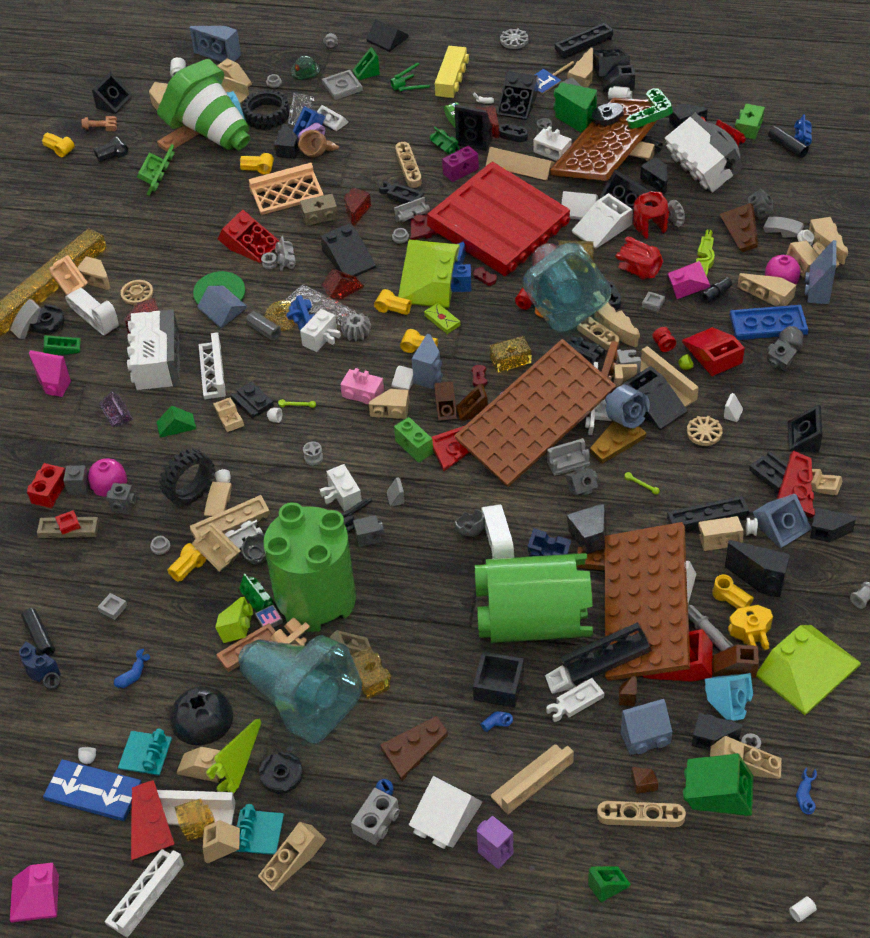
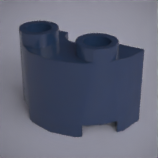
(543, 545)
(37, 666)

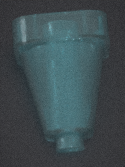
(565, 285)
(306, 683)

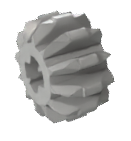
(355, 326)

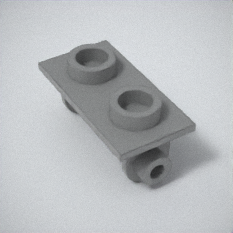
(410, 209)
(285, 254)

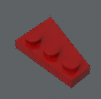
(448, 449)
(798, 481)
(149, 824)

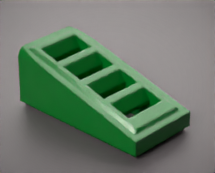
(56, 345)

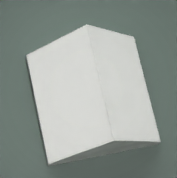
(578, 203)

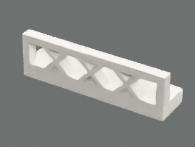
(216, 369)
(146, 895)

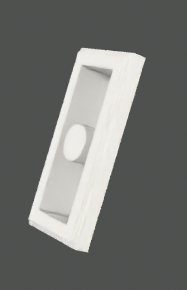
(332, 119)

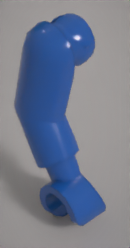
(134, 674)
(803, 797)

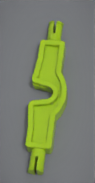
(705, 251)

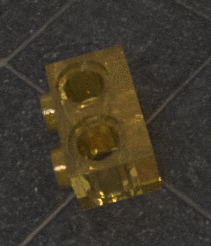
(193, 818)

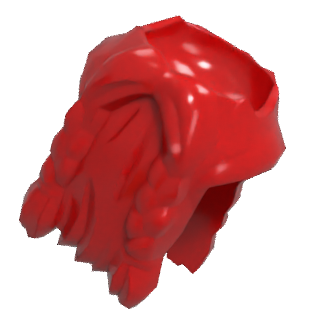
(658, 212)
(639, 259)

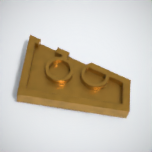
(615, 441)

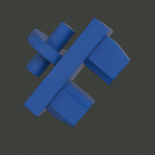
(299, 311)

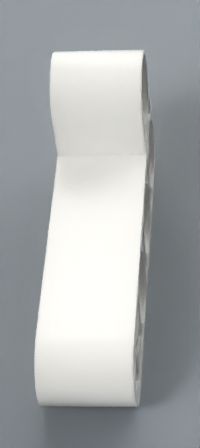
(98, 315)
(498, 532)

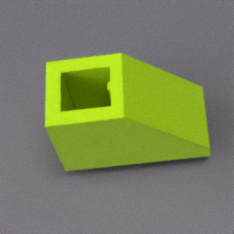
(234, 621)

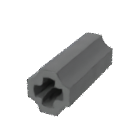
(263, 325)

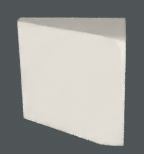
(403, 378)
(732, 408)
(559, 680)

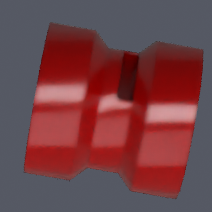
(664, 339)

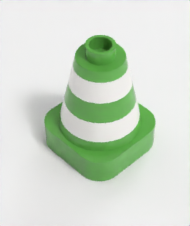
(200, 102)

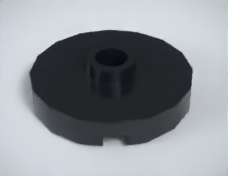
(607, 114)
(49, 319)
(281, 763)

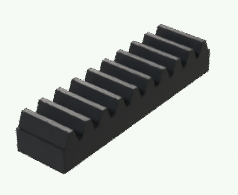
(583, 40)
(709, 511)

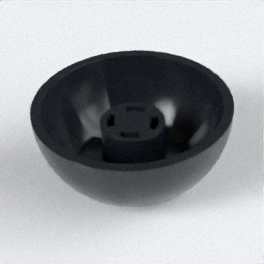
(201, 716)

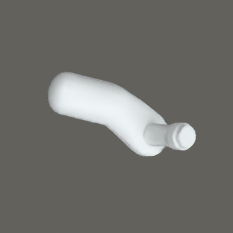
(490, 100)

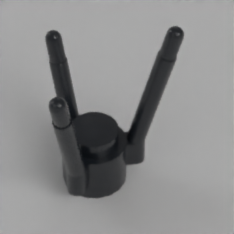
(348, 517)

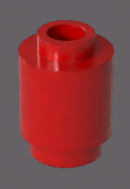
(522, 300)

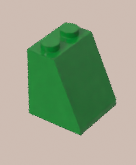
(575, 105)
(719, 785)

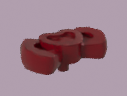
(485, 276)
(479, 375)

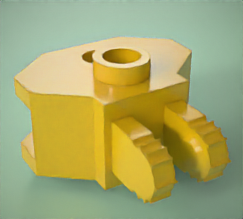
(751, 627)

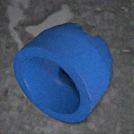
(389, 785)

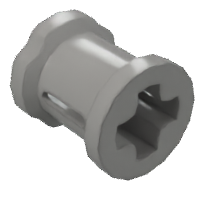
(862, 596)

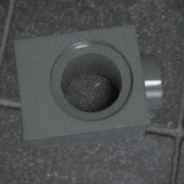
(368, 530)

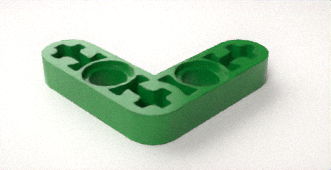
(660, 108)

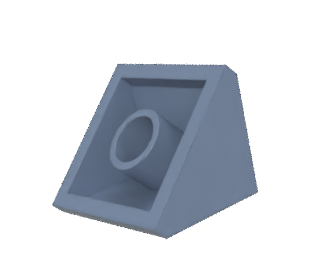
(220, 305)

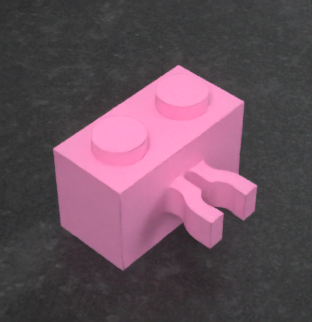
(361, 386)

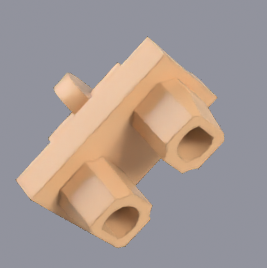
(295, 629)

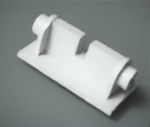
(247, 529)

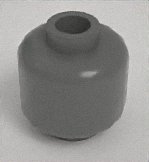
(793, 336)

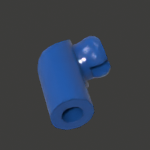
(497, 719)

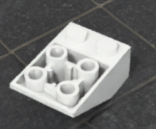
(604, 221)

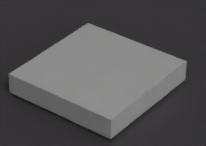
(342, 84)

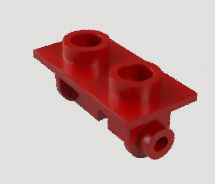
(735, 134)

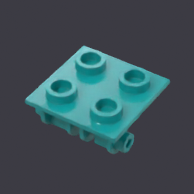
(145, 752)
(259, 830)

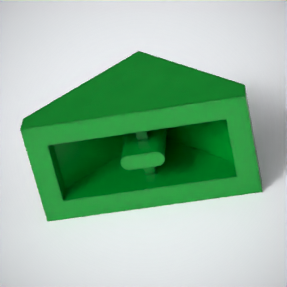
(368, 65)
(175, 422)
(606, 881)

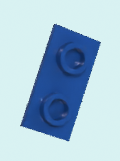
(803, 131)

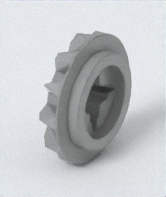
(676, 213)

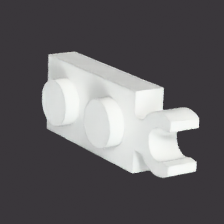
(576, 700)

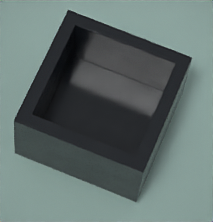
(498, 679)

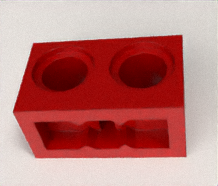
(46, 485)

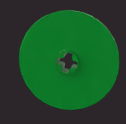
(220, 278)

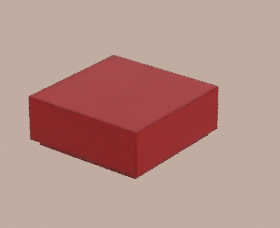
(67, 522)

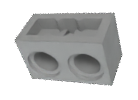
(371, 814)

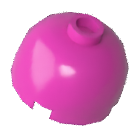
(784, 267)
(104, 474)

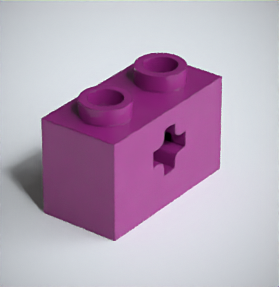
(460, 163)

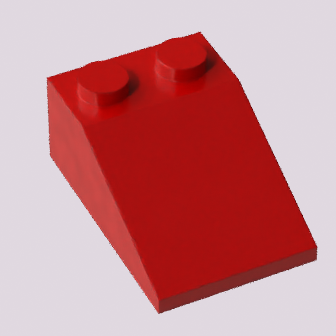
(700, 660)

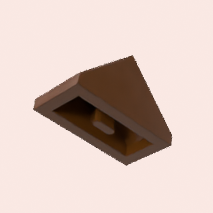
(472, 403)

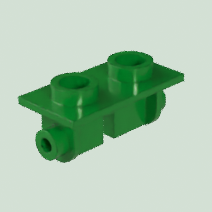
(449, 143)
(251, 590)

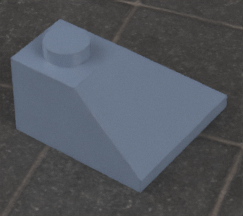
(782, 520)

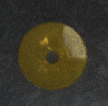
(281, 320)

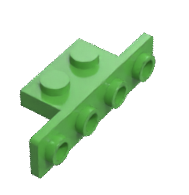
(152, 169)

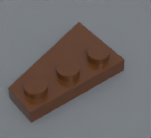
(742, 226)
(410, 747)

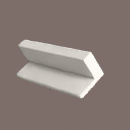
(220, 803)

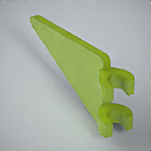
(233, 758)

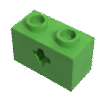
(750, 120)
(413, 439)

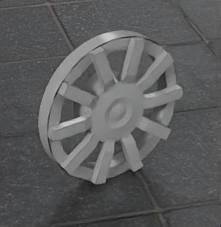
(514, 39)

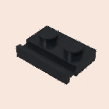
(252, 400)
(769, 470)

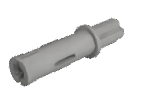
(713, 633)

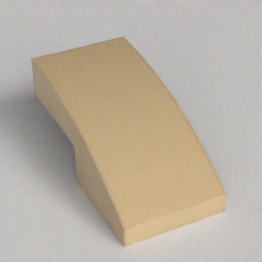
(228, 414)
(825, 483)
(217, 498)

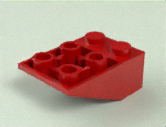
(247, 237)
(715, 350)

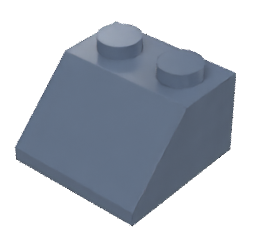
(427, 364)
(646, 727)

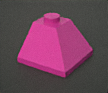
(688, 280)
(51, 372)
(35, 893)

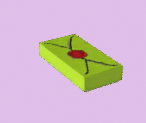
(442, 318)

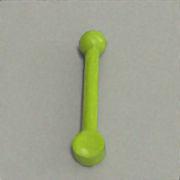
(282, 403)
(628, 476)

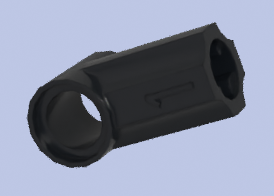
(115, 147)

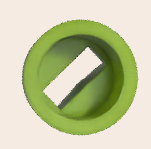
(686, 362)

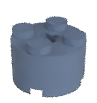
(627, 406)

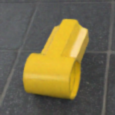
(59, 145)
(255, 163)
(388, 301)
(412, 340)
(188, 560)
(730, 592)

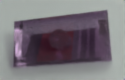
(115, 409)

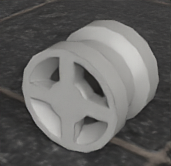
(313, 453)

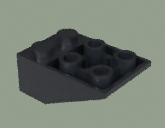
(518, 95)
(664, 402)

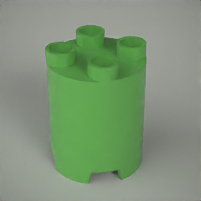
(310, 565)
(533, 598)

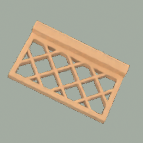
(282, 179)

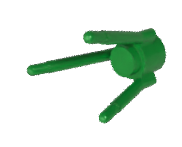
(399, 81)

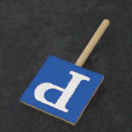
(549, 80)

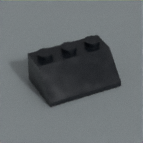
(624, 189)

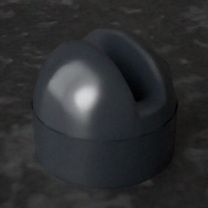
(47, 681)

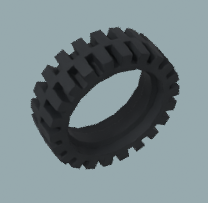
(266, 120)
(177, 468)

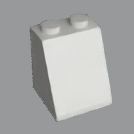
(444, 813)

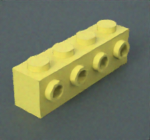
(451, 71)

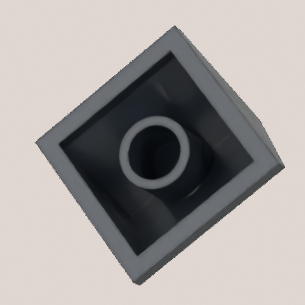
(385, 36)
(110, 94)
(806, 431)

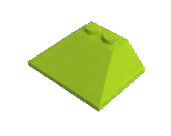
(428, 273)
(806, 668)

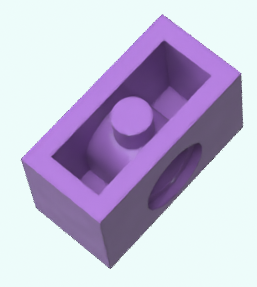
(494, 841)

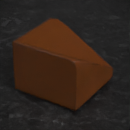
(628, 692)
(644, 780)

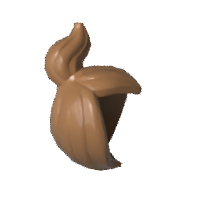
(314, 143)

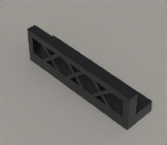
(608, 655)

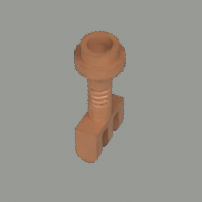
(110, 123)

